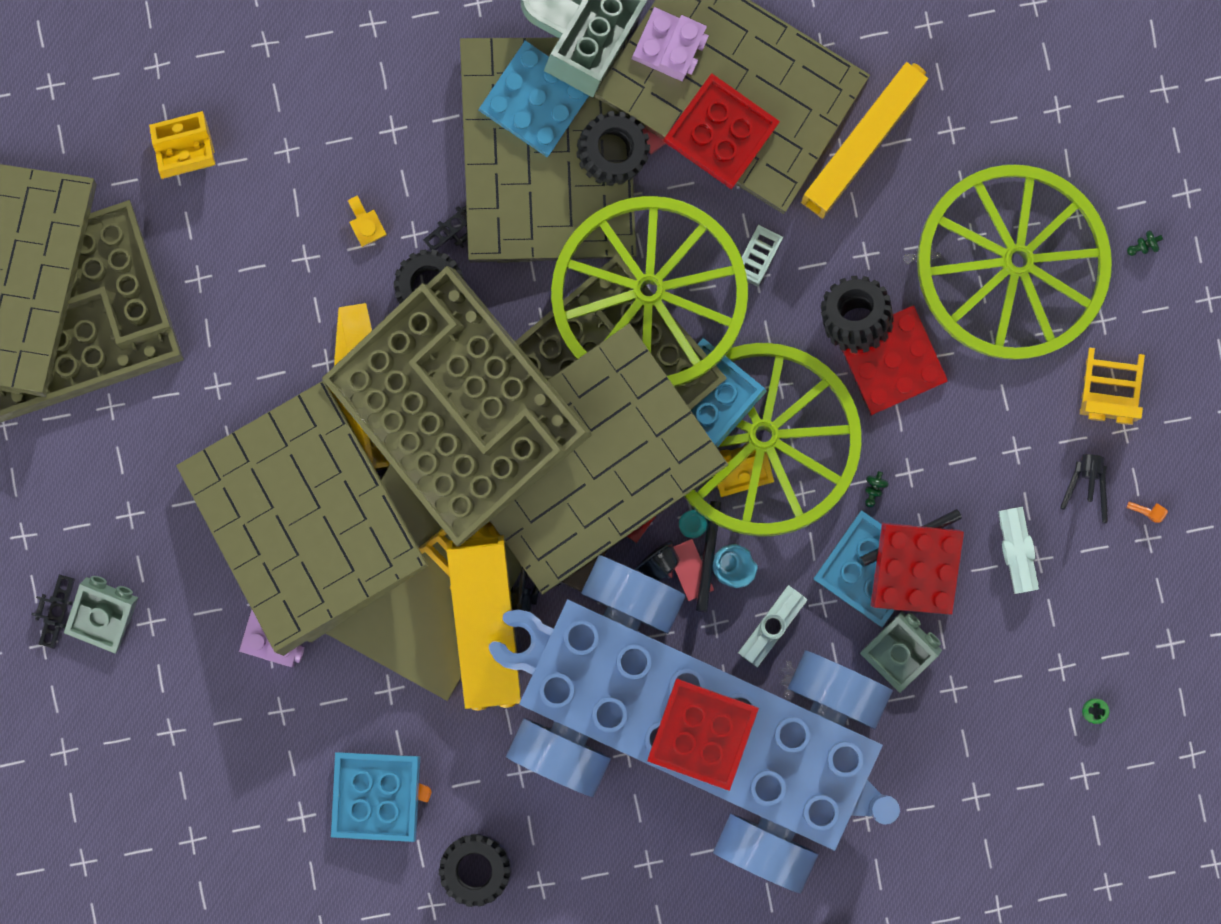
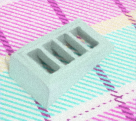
(752, 277)

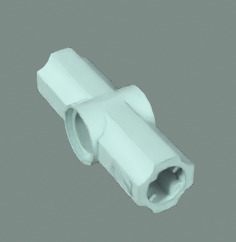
(1018, 550)
(784, 611)

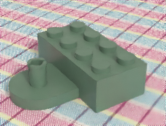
(588, 36)

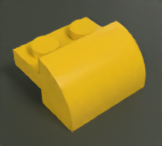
(182, 144)

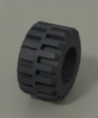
(625, 129)
(415, 266)
(852, 295)
(457, 888)

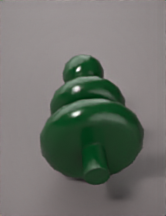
(1143, 245)
(874, 490)

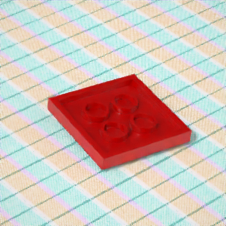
(721, 131)
(898, 367)
(917, 568)
(702, 734)

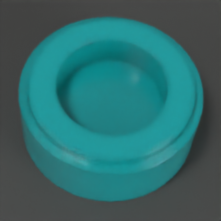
(692, 524)

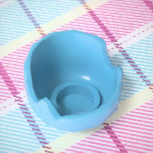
(734, 566)

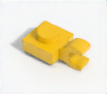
(366, 225)

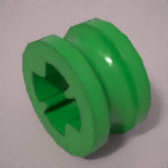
(1089, 717)

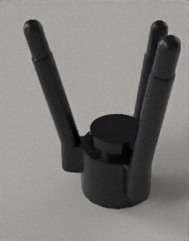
(1092, 468)
(521, 597)

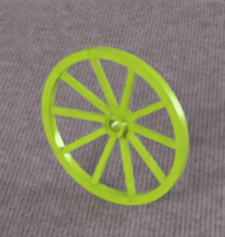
(653, 204)
(1101, 251)
(801, 520)

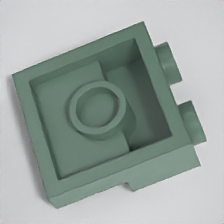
(101, 613)
(902, 650)

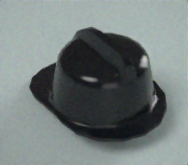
(660, 562)

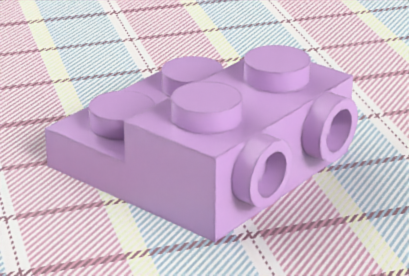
(670, 44)
(257, 644)

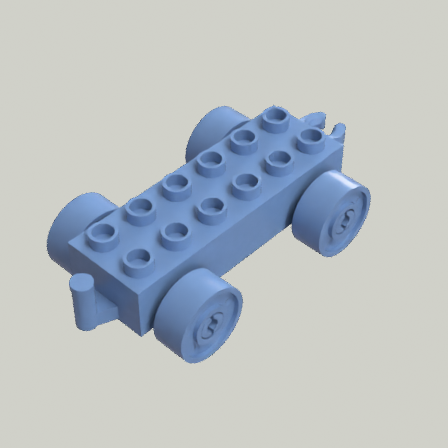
(614, 686)

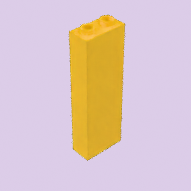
(865, 139)
(479, 602)

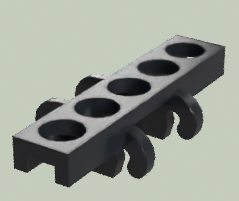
(449, 236)
(54, 602)

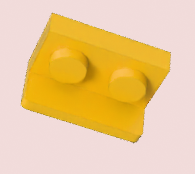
(740, 477)

